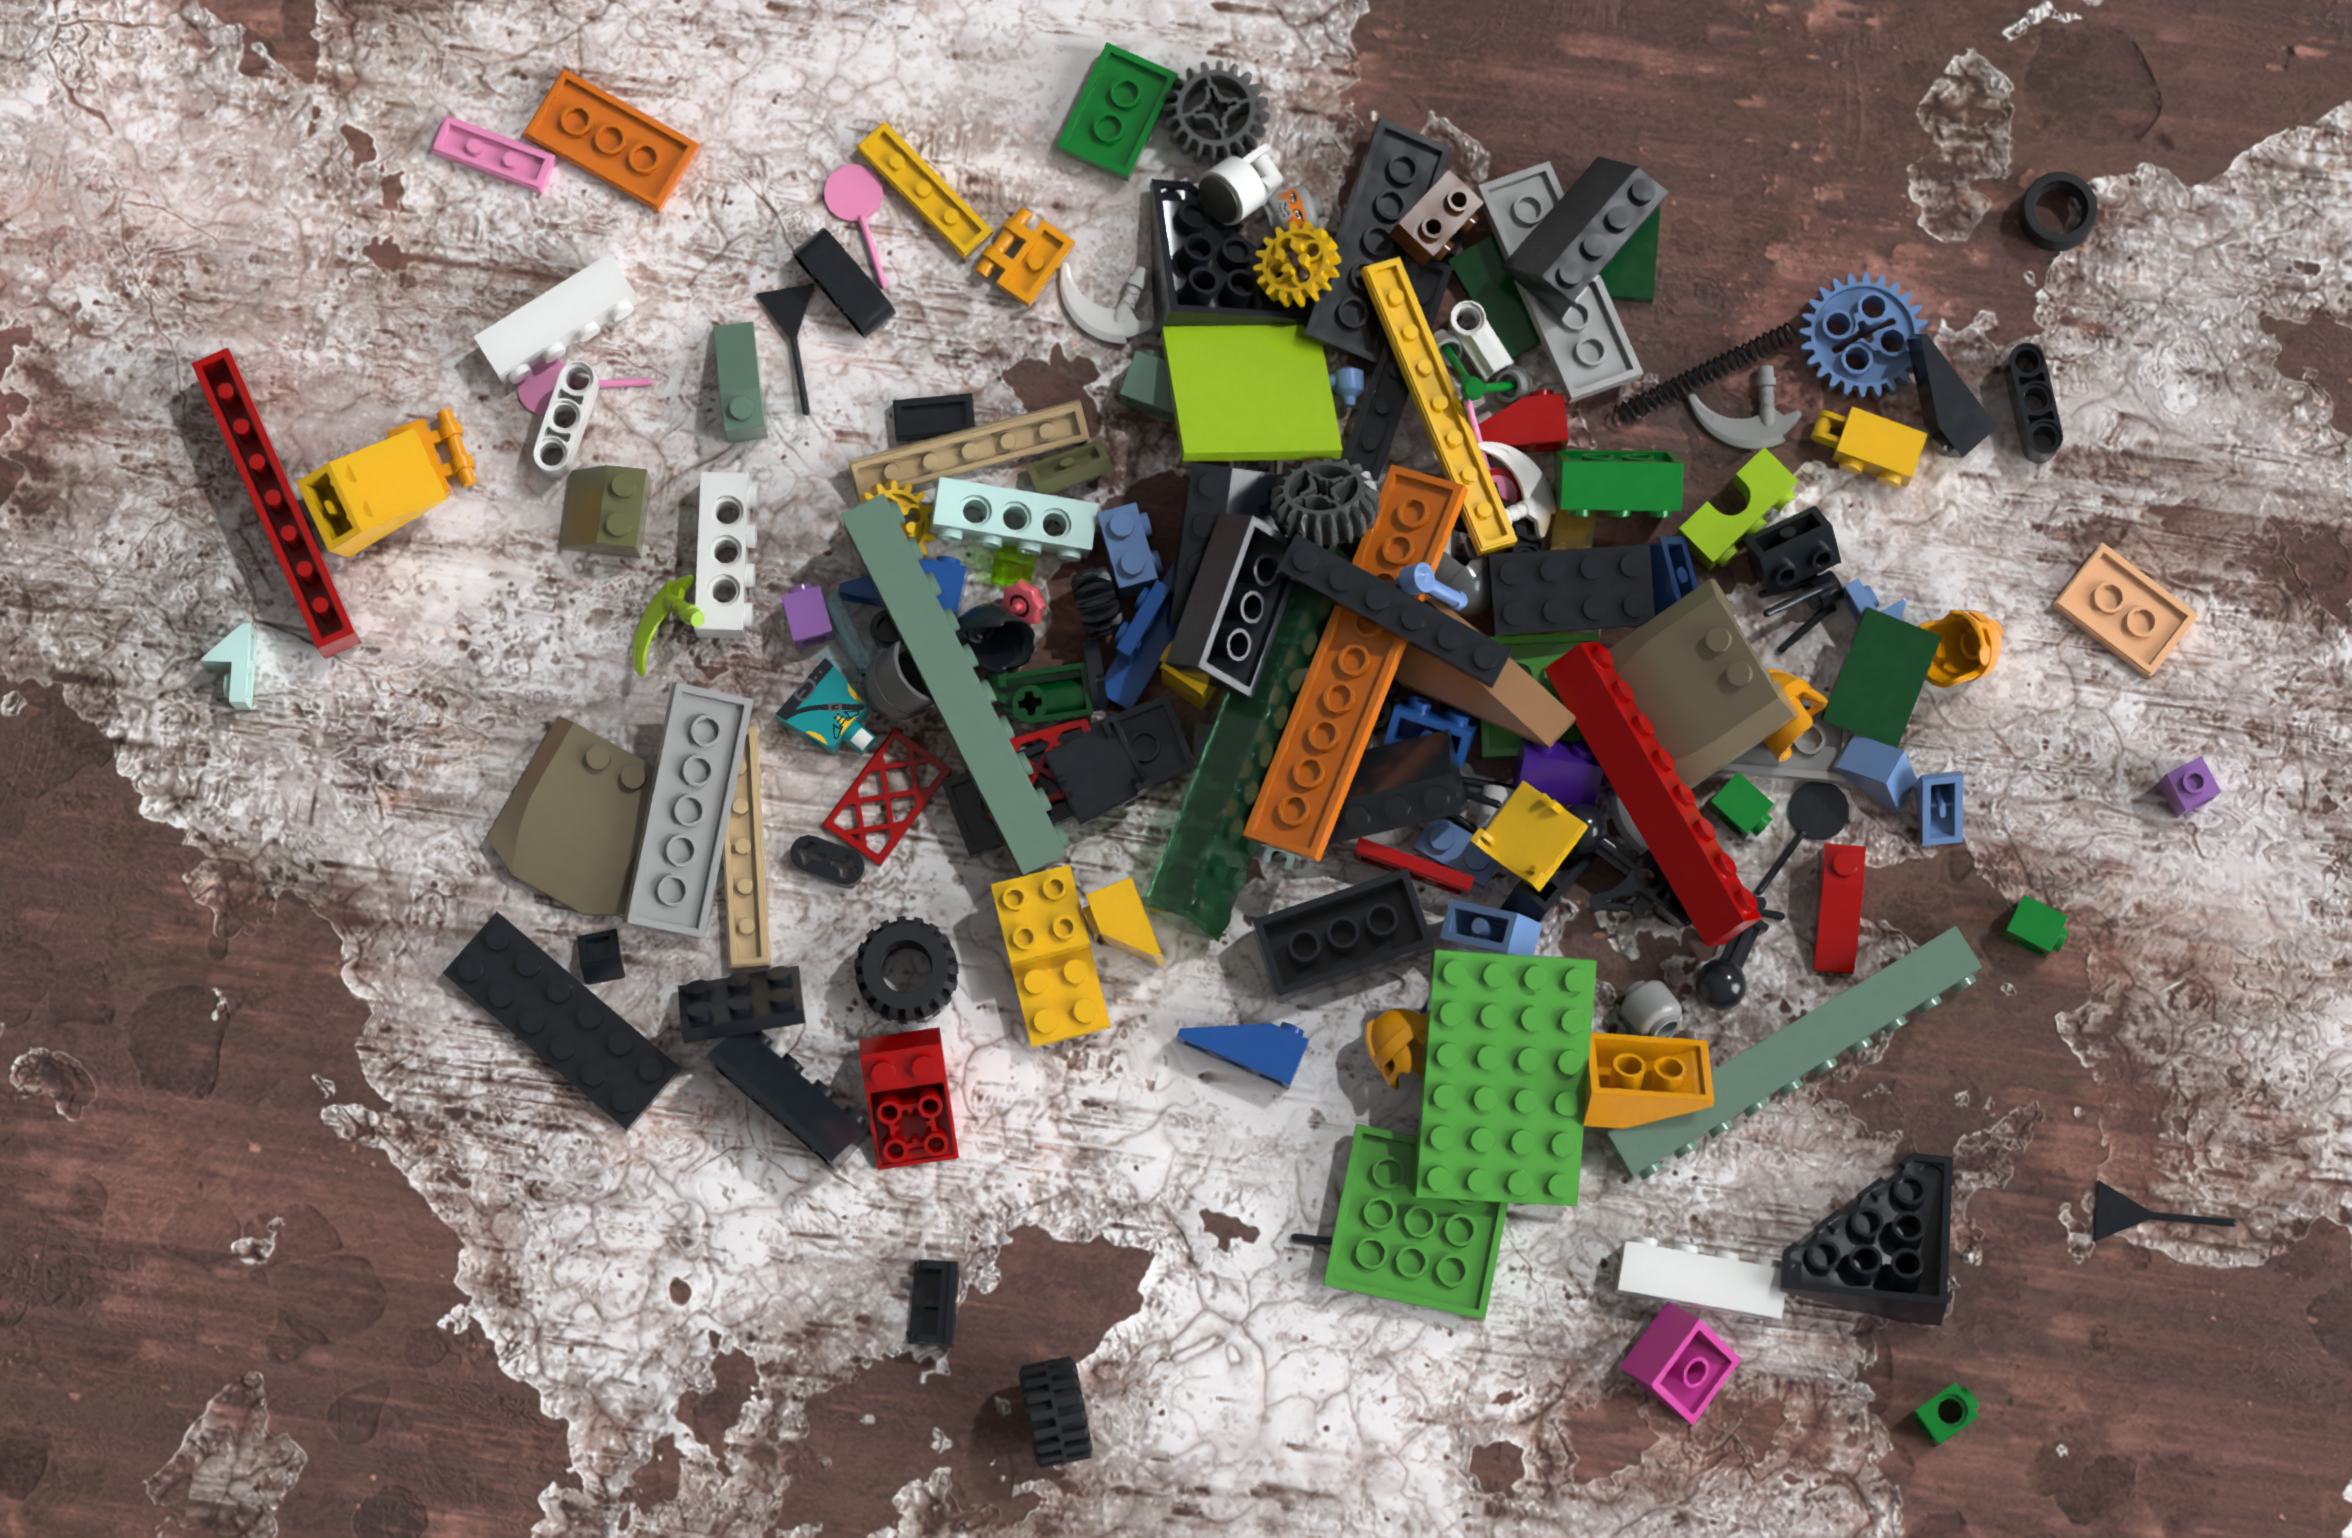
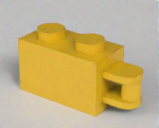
(1871, 445)

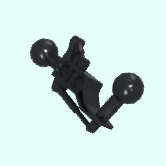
(1718, 982)

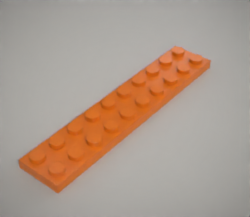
(1350, 674)

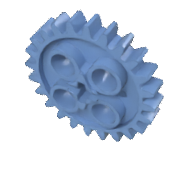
(1845, 306)

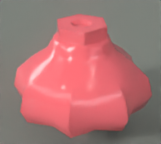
(1024, 601)

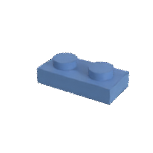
(1452, 848)

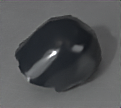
(996, 637)

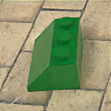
(1618, 482)

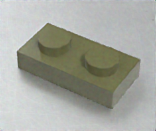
(1069, 468)

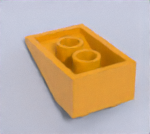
(1645, 1079)

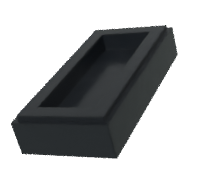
(932, 416)

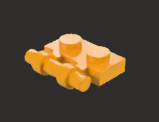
(1034, 263)
(449, 433)

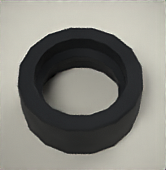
(2067, 183)

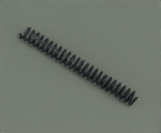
(1706, 366)

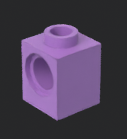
(807, 615)
(2189, 787)

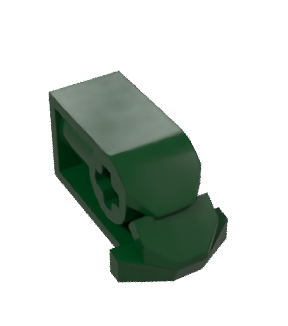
(1061, 689)

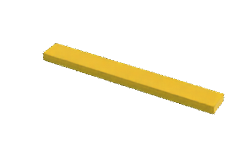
(1438, 404)

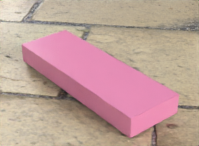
(493, 154)

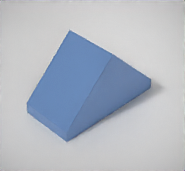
(1877, 770)
(1940, 807)

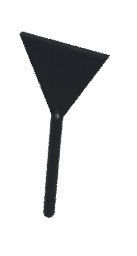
(788, 310)
(2118, 1212)

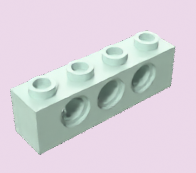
(1073, 515)

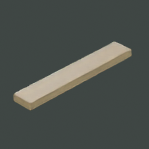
(972, 448)
(746, 867)

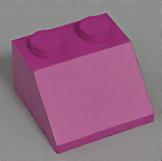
(1680, 1362)

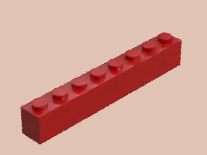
(276, 503)
(1653, 793)

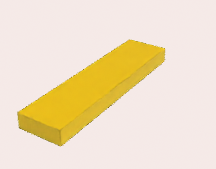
(924, 190)

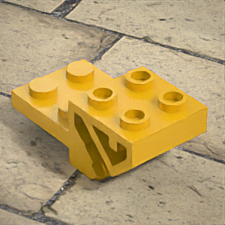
(1050, 956)

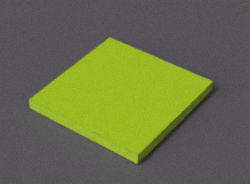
(1250, 393)

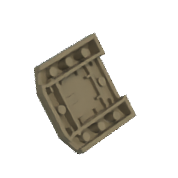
(1701, 684)
(576, 821)

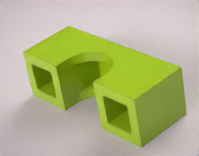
(1765, 487)

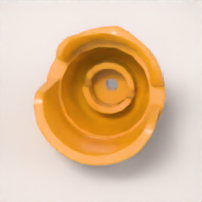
(1966, 649)
(1797, 691)
(1396, 1043)

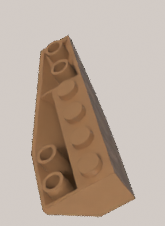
(1513, 703)

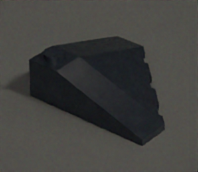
(1206, 267)
(1885, 1250)

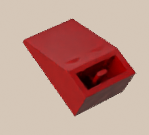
(908, 1098)

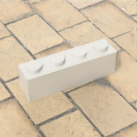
(557, 320)
(1700, 1280)

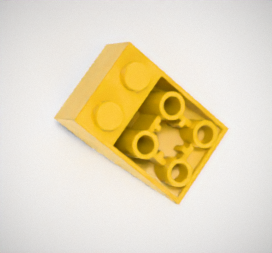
(371, 492)

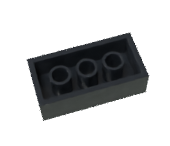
(1342, 935)

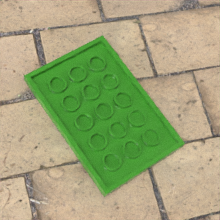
(1504, 1077)

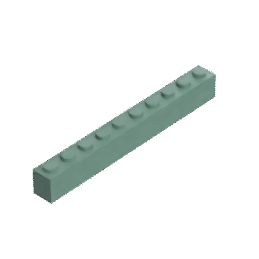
(954, 686)
(1803, 1048)

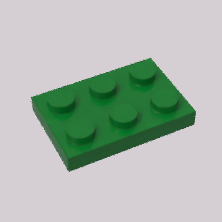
(1117, 112)

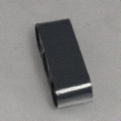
(844, 282)
(2034, 384)

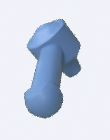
(1347, 384)
(1420, 579)

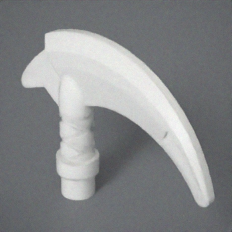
(1102, 322)
(1536, 493)

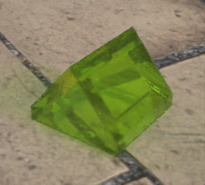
(1012, 566)

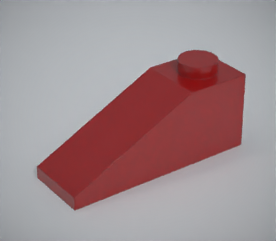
(1530, 423)
(1838, 907)

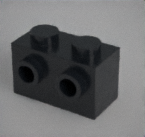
(1792, 550)

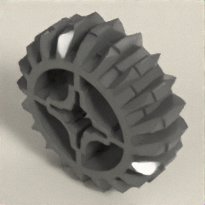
(1201, 118)
(1325, 502)

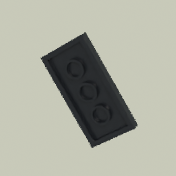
(1570, 589)

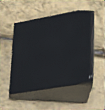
(600, 957)

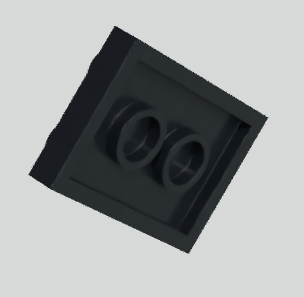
(741, 1004)

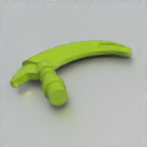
(667, 599)

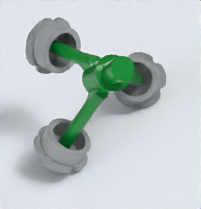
(1509, 384)

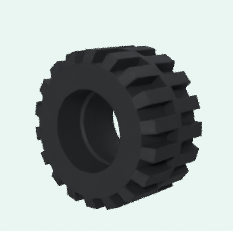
(899, 936)
(1055, 1411)

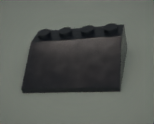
(1206, 494)

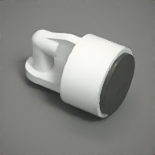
(1234, 187)

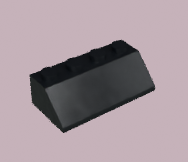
(1584, 233)
(1233, 606)
(1402, 787)
(789, 1097)

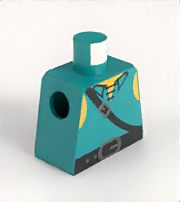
(827, 712)

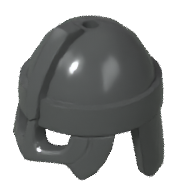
(1470, 576)
(894, 685)

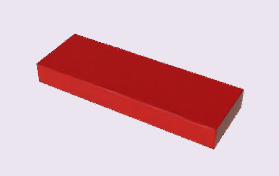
(1419, 869)

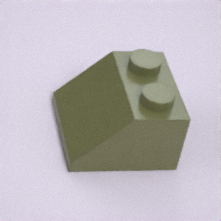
(607, 511)

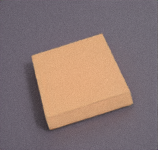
(2125, 610)

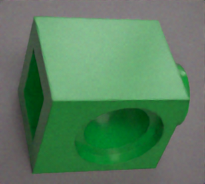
(1742, 807)
(2036, 927)
(1929, 1421)

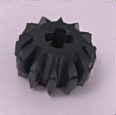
(1097, 601)

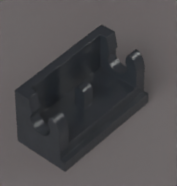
(934, 1303)

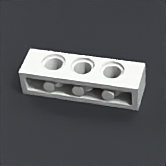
(719, 493)

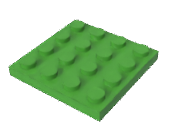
(1405, 1245)

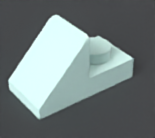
(236, 654)

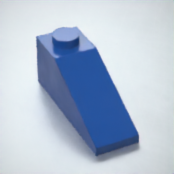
(946, 569)
(1255, 1048)

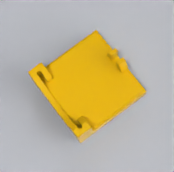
(1530, 836)

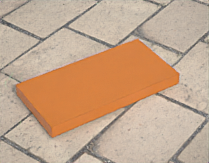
(611, 140)

